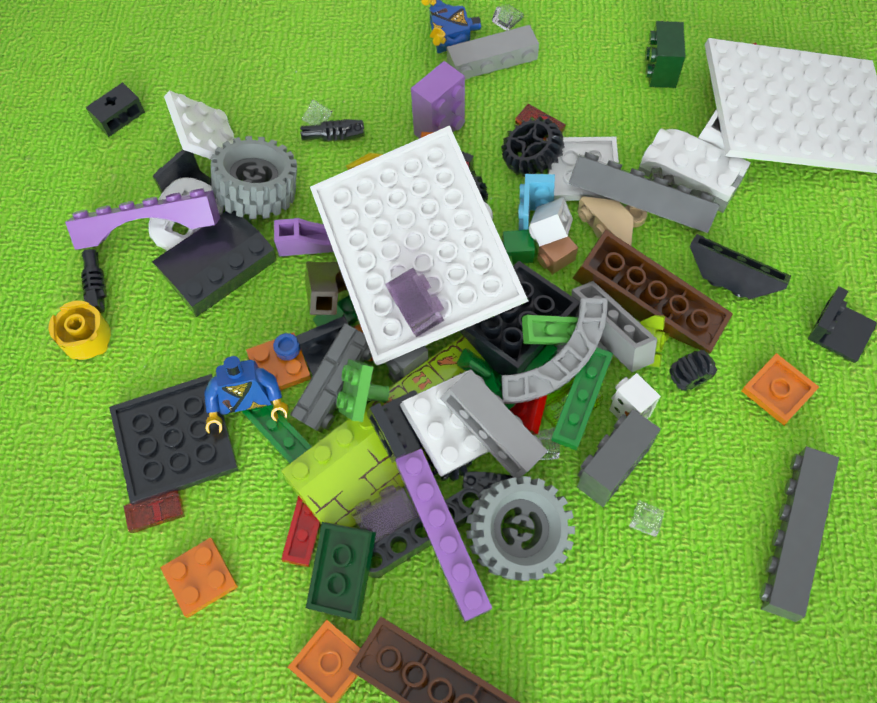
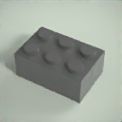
(616, 457)

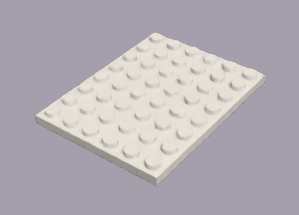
(795, 105)
(420, 214)

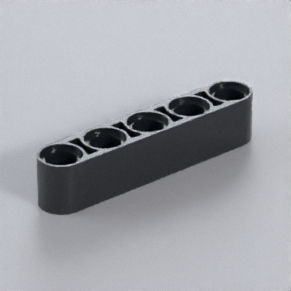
(414, 543)

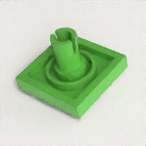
(358, 390)

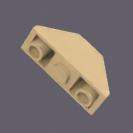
(606, 215)

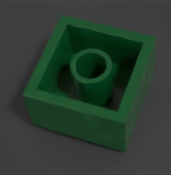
(665, 54)

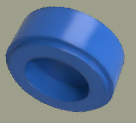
(286, 346)

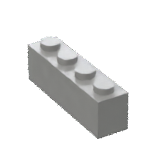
(494, 52)
(622, 333)
(494, 424)

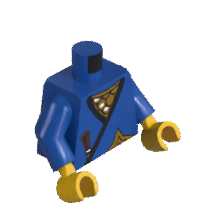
(450, 24)
(240, 388)

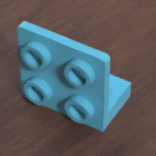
(534, 193)

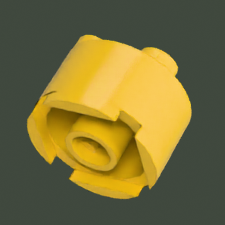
(80, 330)

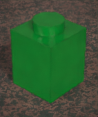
(519, 245)

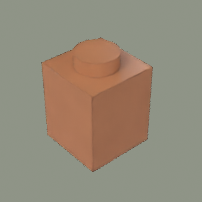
(557, 254)

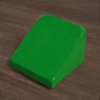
(470, 361)

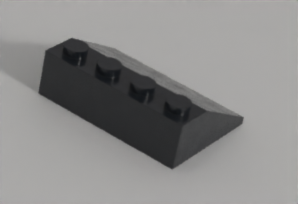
(215, 261)
(501, 336)

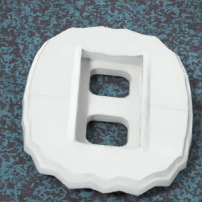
(161, 229)

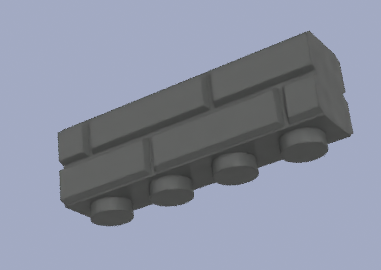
(320, 396)

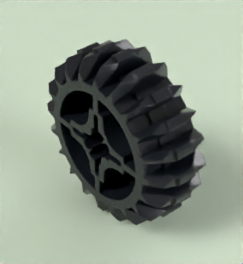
(529, 141)

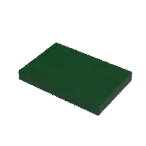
(341, 570)

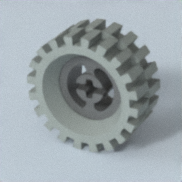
(266, 174)
(550, 523)

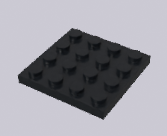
(167, 442)

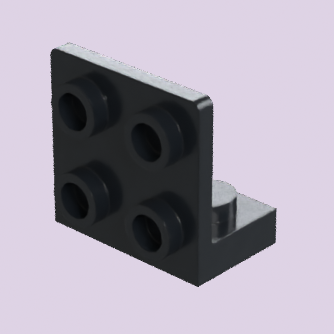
(180, 166)
(842, 328)
(318, 341)
(394, 428)

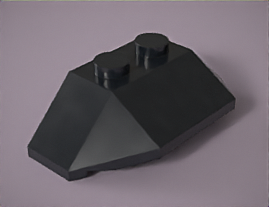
(736, 271)

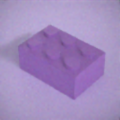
(439, 100)

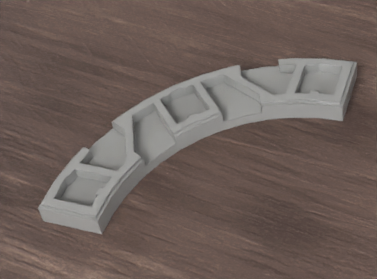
(566, 363)

